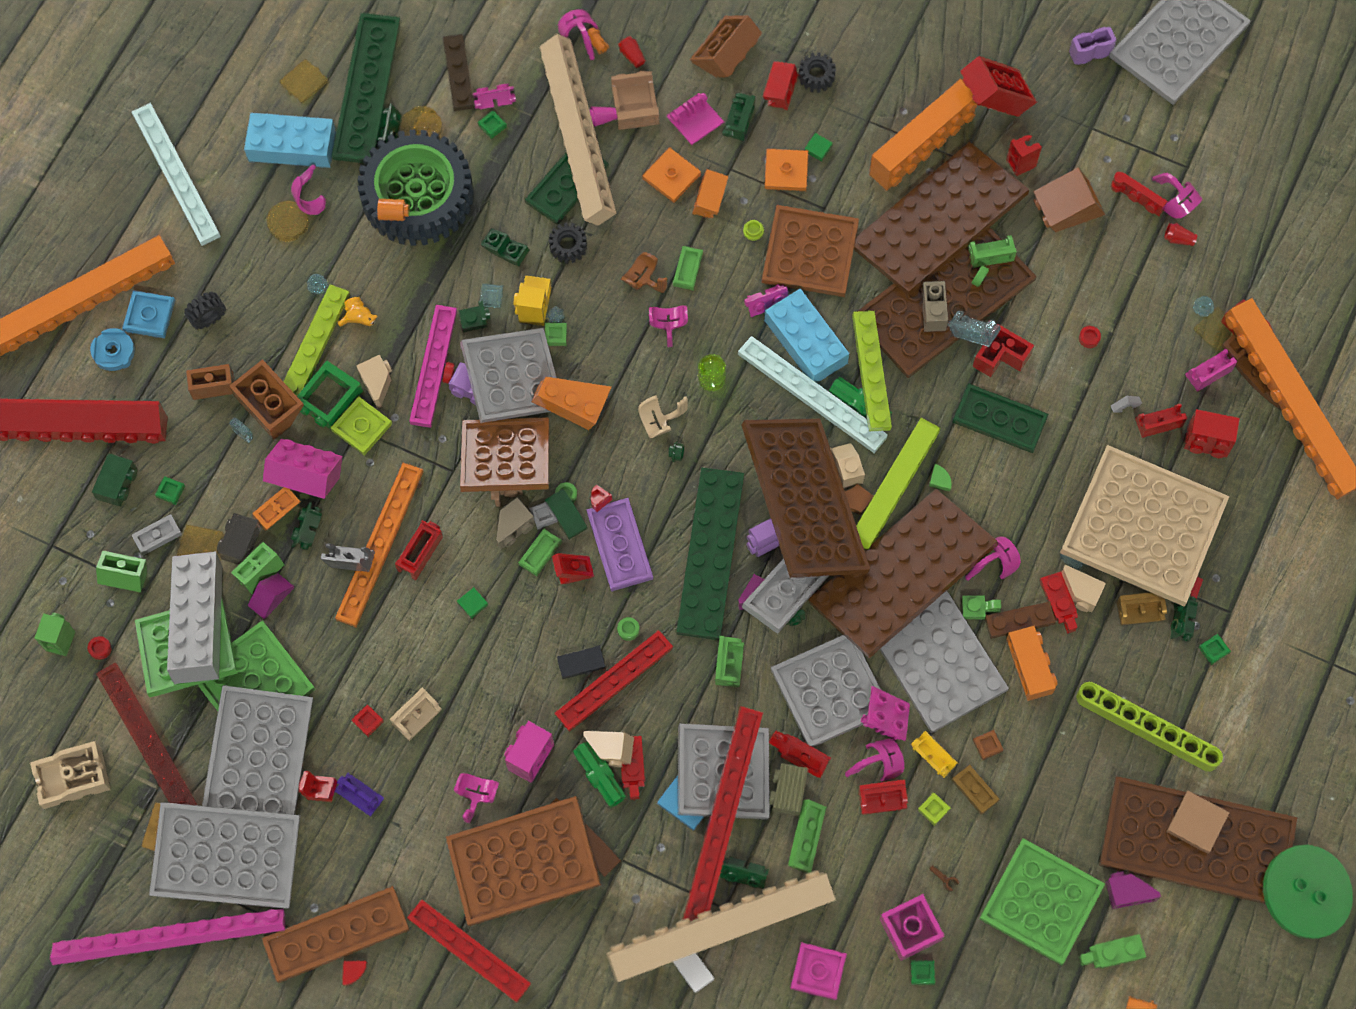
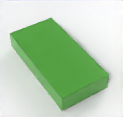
(688, 268)
(540, 552)

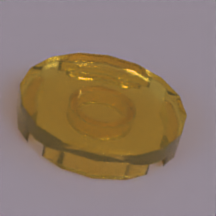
(421, 119)
(287, 221)

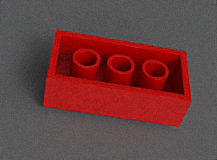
(997, 86)

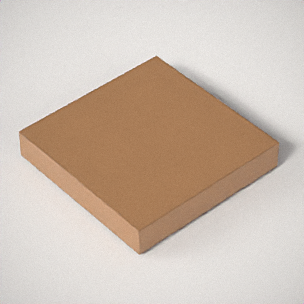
(1198, 822)

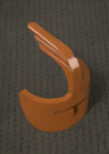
(644, 261)

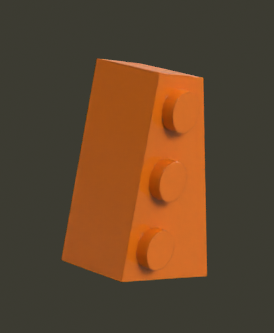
(572, 399)

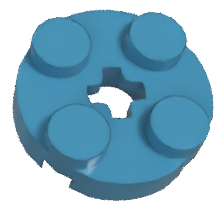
(105, 341)

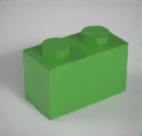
(121, 571)
(55, 634)

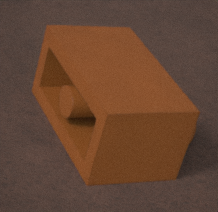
(210, 381)

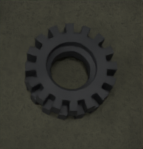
(817, 82)
(564, 232)
(205, 310)

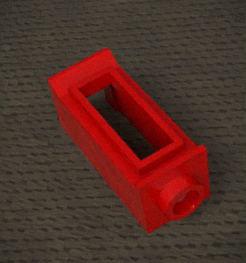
(417, 567)

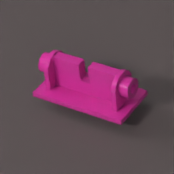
(486, 96)
(759, 303)

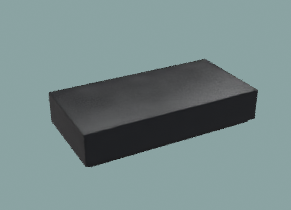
(581, 662)

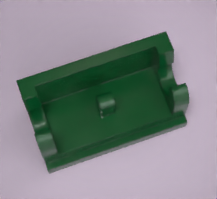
(739, 116)

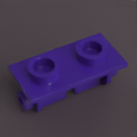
(358, 794)

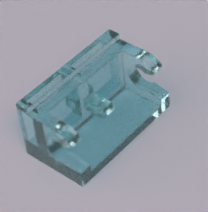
(973, 330)

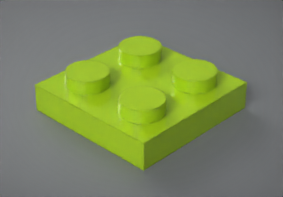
(361, 426)

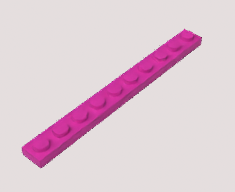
(168, 936)

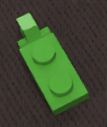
(1114, 952)

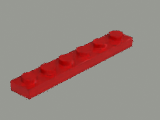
(613, 681)
(469, 951)

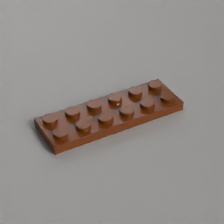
(335, 934)

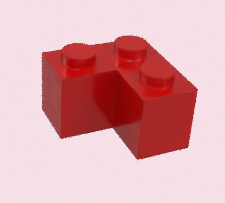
(1006, 348)

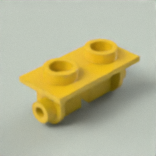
(934, 754)

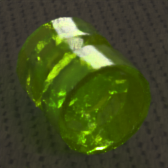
(711, 372)

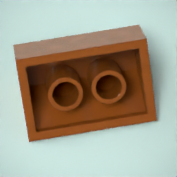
(727, 45)
(267, 399)

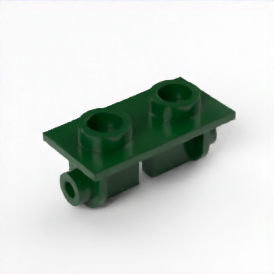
(391, 121)
(302, 534)
(1181, 625)
(733, 871)

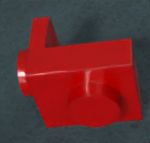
(317, 787)

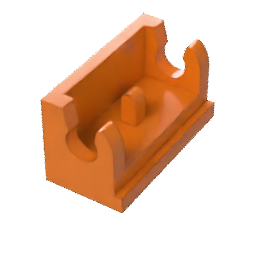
(710, 194)
(276, 508)

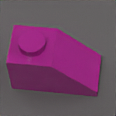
(1129, 891)

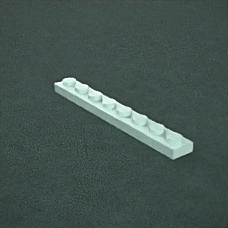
(176, 174)
(811, 394)

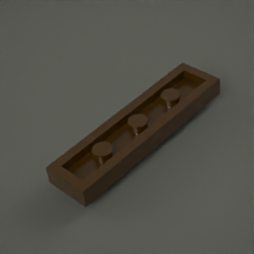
(458, 72)

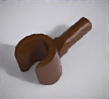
(944, 878)

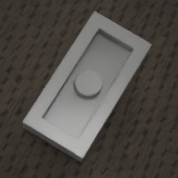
(156, 534)

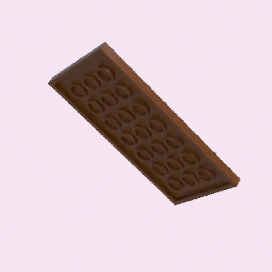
(939, 218)
(901, 316)
(805, 497)
(907, 573)
(1237, 863)

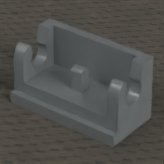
(348, 558)

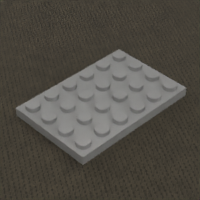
(1178, 43)
(942, 665)
(257, 751)
(224, 855)

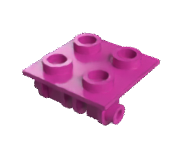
(695, 118)
(887, 714)

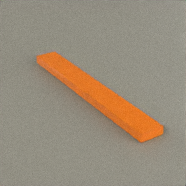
(381, 542)

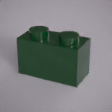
(114, 480)

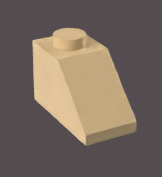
(375, 378)
(848, 465)
(1082, 588)
(611, 746)

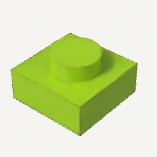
(934, 809)

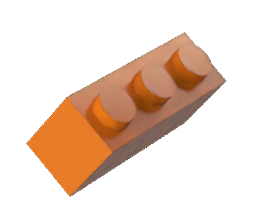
(1031, 663)

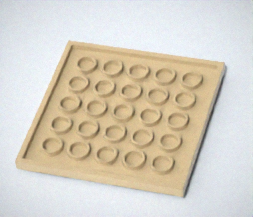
(1145, 525)

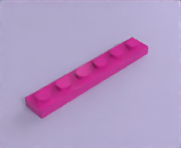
(433, 366)

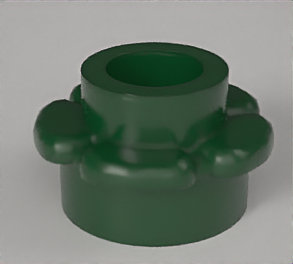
(676, 451)

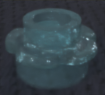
(316, 278)
(1203, 301)
(555, 315)

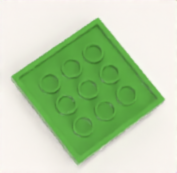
(153, 646)
(260, 666)
(1042, 901)

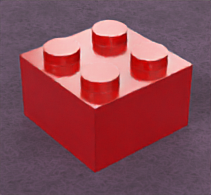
(1211, 433)

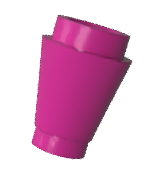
(602, 115)

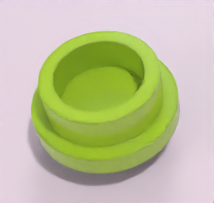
(753, 230)

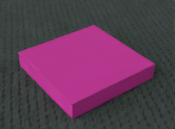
(818, 971)

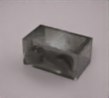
(239, 538)

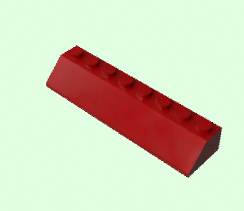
(82, 420)

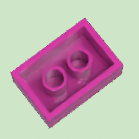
(302, 468)

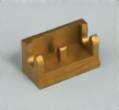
(1141, 608)

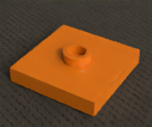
(786, 169)
(671, 175)

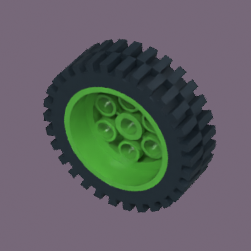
(417, 157)

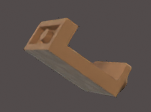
(635, 100)

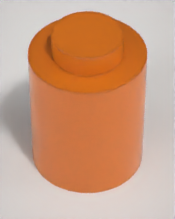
(392, 209)

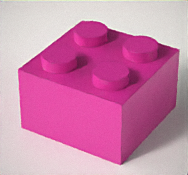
(529, 751)
(911, 927)

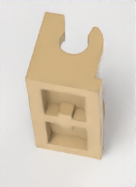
(415, 714)

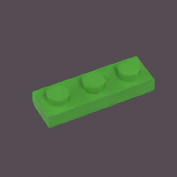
(807, 836)

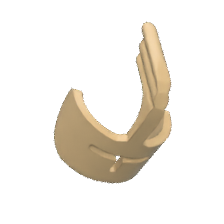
(651, 404)

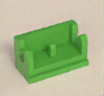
(992, 252)
(257, 567)
(729, 661)

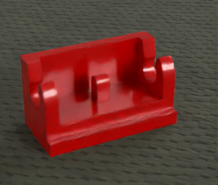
(781, 85)
(1023, 157)
(1160, 421)
(883, 797)

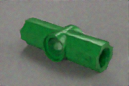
(850, 395)
(599, 774)

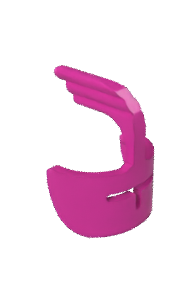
(567, 22)
(309, 207)
(1172, 207)
(661, 314)
(1010, 559)
(881, 746)
(469, 781)

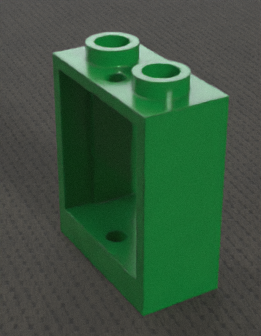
(352, 386)

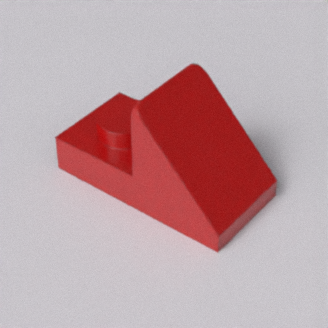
(572, 567)

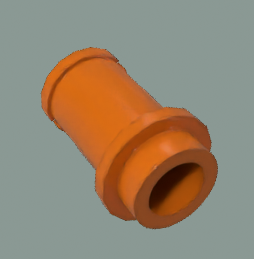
(597, 41)
(1134, 1003)

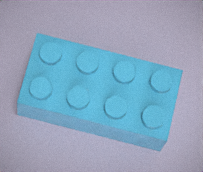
(290, 140)
(806, 336)

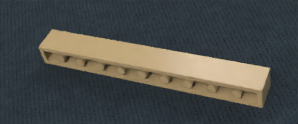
(577, 130)
(720, 926)

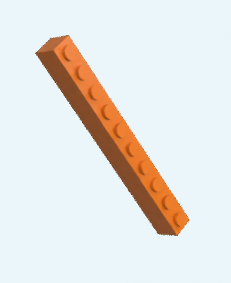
(83, 294)
(1293, 397)

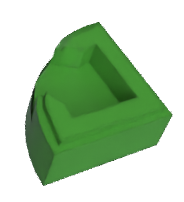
(940, 479)

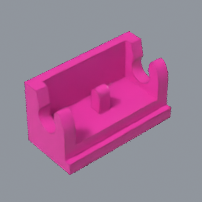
(1211, 370)

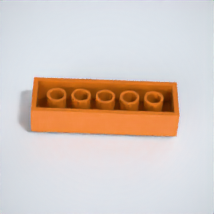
(923, 135)

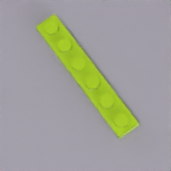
(316, 338)
(871, 371)

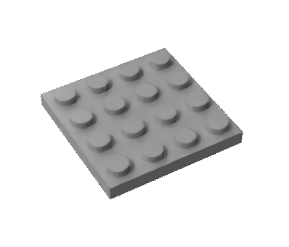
(507, 372)
(826, 689)
(700, 767)

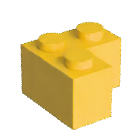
(532, 300)

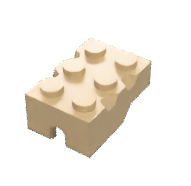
(70, 775)

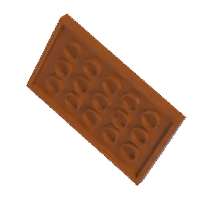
(523, 861)

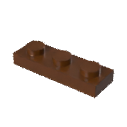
(1008, 621)

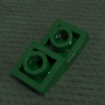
(504, 247)
(566, 514)

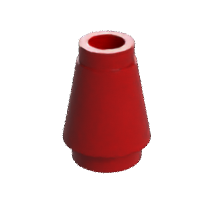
(632, 51)
(1179, 235)

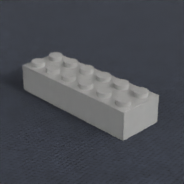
(195, 618)

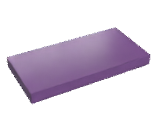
(620, 545)

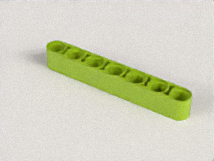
(896, 481)
(1160, 726)

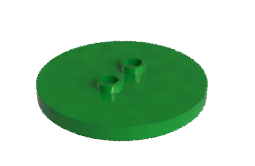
(1307, 891)

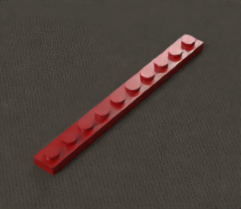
(723, 813)

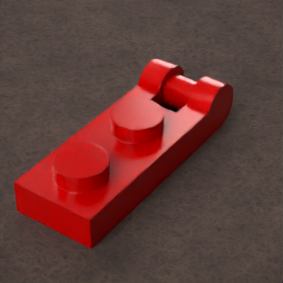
(1138, 193)

